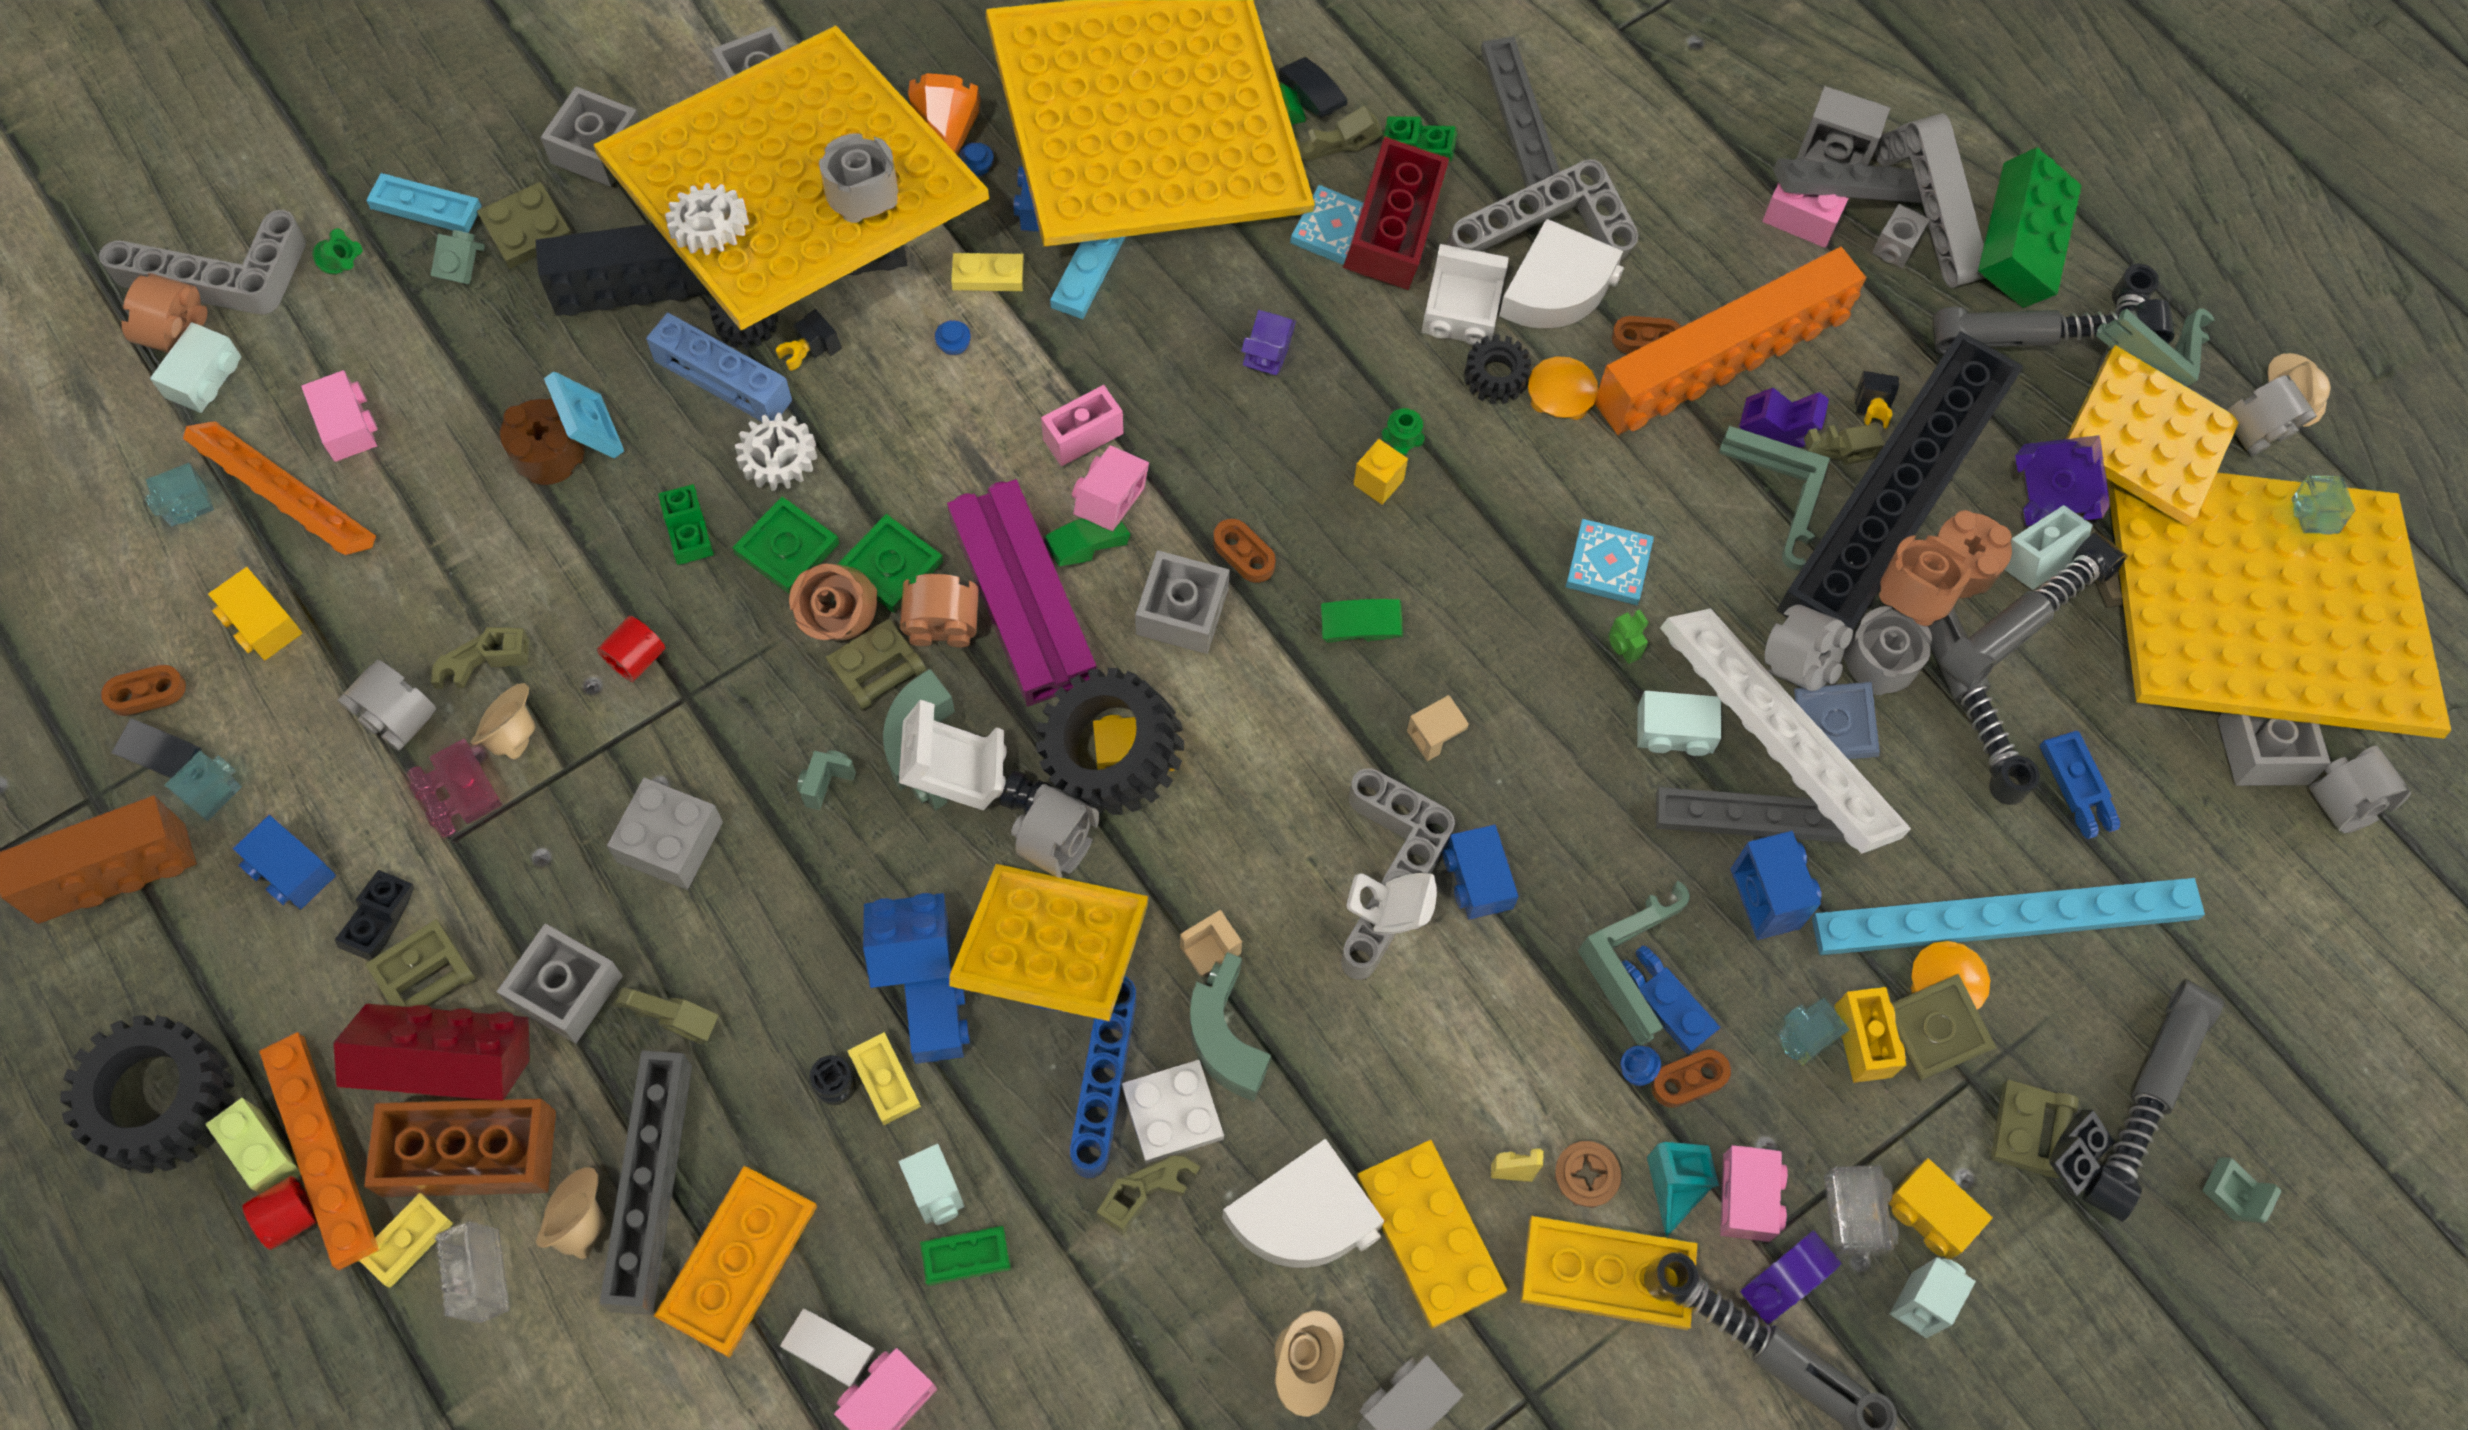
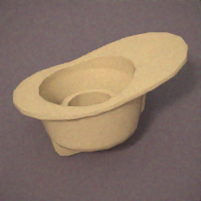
(2307, 377)
(506, 724)
(573, 1215)
(1308, 1362)

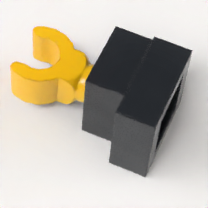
(814, 336)
(1876, 396)

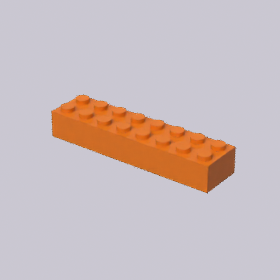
(1729, 341)

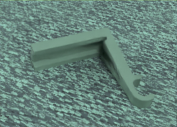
(2143, 343)
(1788, 461)
(1611, 974)

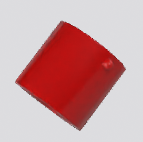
(631, 648)
(279, 1213)

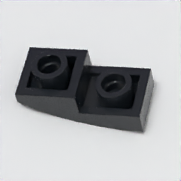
(1315, 87)
(154, 748)
(377, 915)
(2079, 1150)

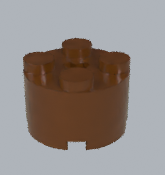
(538, 442)

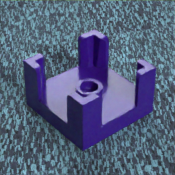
(2064, 474)

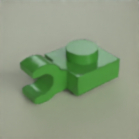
(1627, 636)

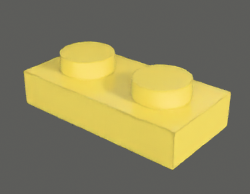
(987, 272)
(884, 1078)
(406, 1240)

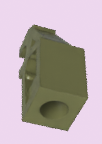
(1350, 134)
(1848, 445)
(480, 649)
(674, 1015)
(1156, 1177)

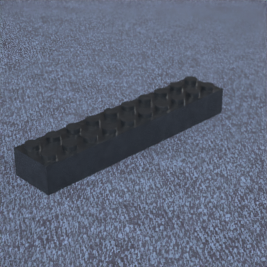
(630, 269)
(1903, 481)

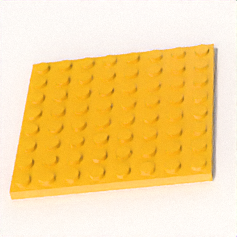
(1146, 116)
(766, 142)
(2275, 618)

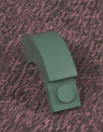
(925, 688)
(1219, 1051)

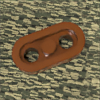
(1642, 331)
(1246, 552)
(145, 688)
(1689, 1080)

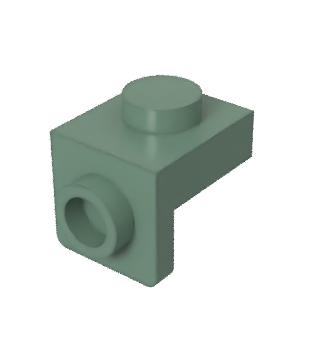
(455, 256)
(815, 781)
(2239, 1193)

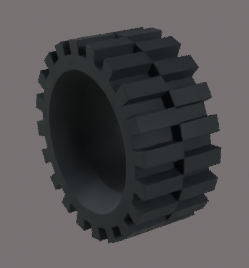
(1144, 764)
(182, 1124)

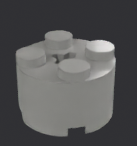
(859, 177)
(2271, 414)
(1807, 648)
(1888, 650)
(387, 704)
(2359, 790)
(1055, 831)

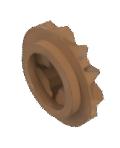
(1599, 1160)

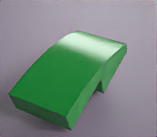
(1410, 131)
(685, 524)
(1079, 540)
(1361, 619)

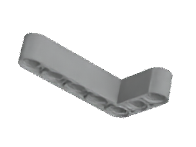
(1943, 192)
(1546, 207)
(249, 287)
(1418, 842)

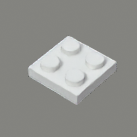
(1172, 1111)

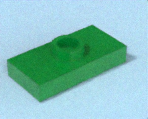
(965, 1256)

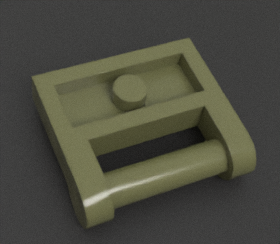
(870, 655)
(414, 960)
(2021, 1124)

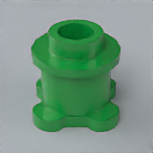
(336, 253)
(1404, 430)

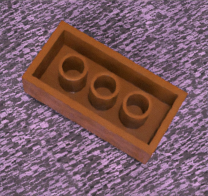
(95, 860)
(460, 1148)

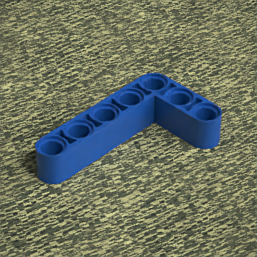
(1102, 1094)

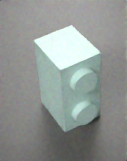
(196, 367)
(2047, 546)
(1679, 723)
(932, 1185)
(1933, 1297)

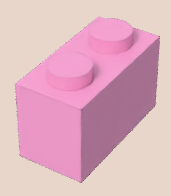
(1805, 215)
(340, 416)
(1082, 425)
(1110, 487)
(1752, 1193)
(887, 1396)

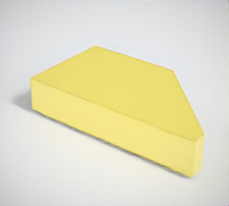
(1517, 1167)

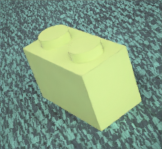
(253, 1146)

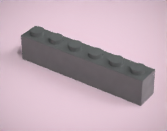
(646, 1183)

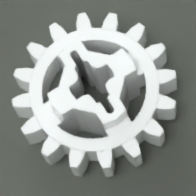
(707, 218)
(770, 441)

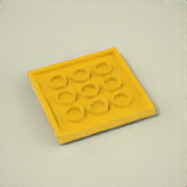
(2155, 434)
(1050, 942)

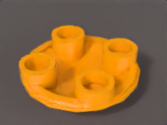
(1562, 388)
(1946, 960)

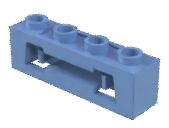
(718, 368)

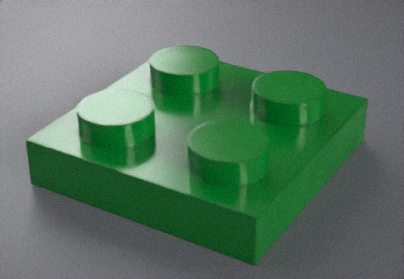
(785, 544)
(890, 557)

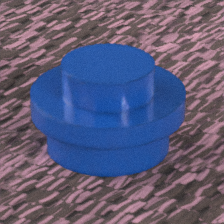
(977, 158)
(952, 337)
(1640, 1065)

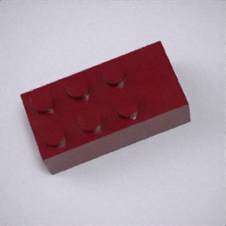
(1396, 213)
(432, 1051)

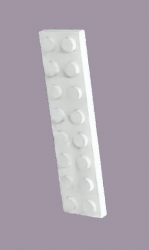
(1785, 730)

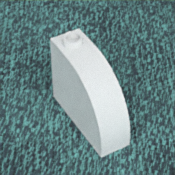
(1561, 278)
(1305, 1213)

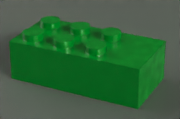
(2030, 228)

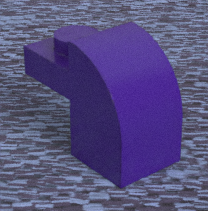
(1268, 342)
(1782, 420)
(1791, 1277)

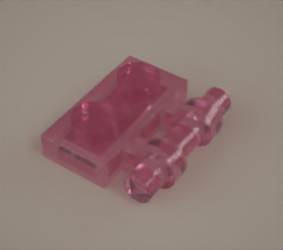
(465, 782)

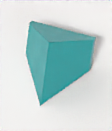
(1680, 1179)

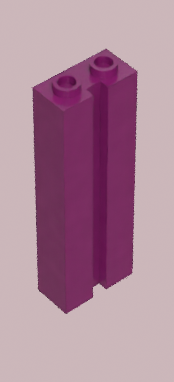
(1021, 590)

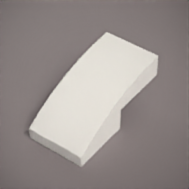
(827, 1348)

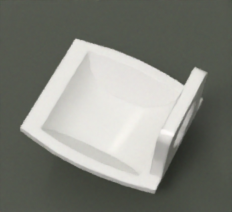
(1403, 902)

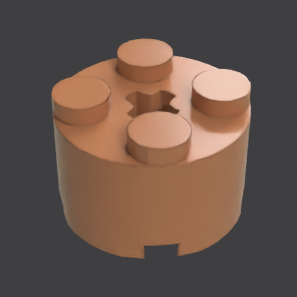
(161, 311)
(1984, 546)
(1925, 579)
(812, 606)
(939, 610)

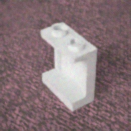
(1464, 294)
(951, 759)

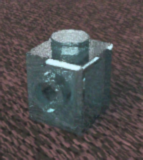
(178, 495)
(2323, 504)
(204, 784)
(1811, 1031)

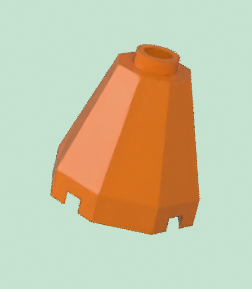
(946, 106)

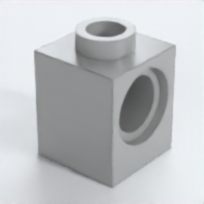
(1900, 236)

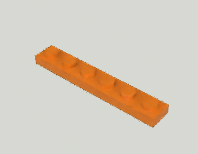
(279, 487)
(319, 1151)

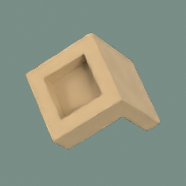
(1436, 725)
(1210, 942)

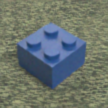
(1775, 885)
(906, 940)

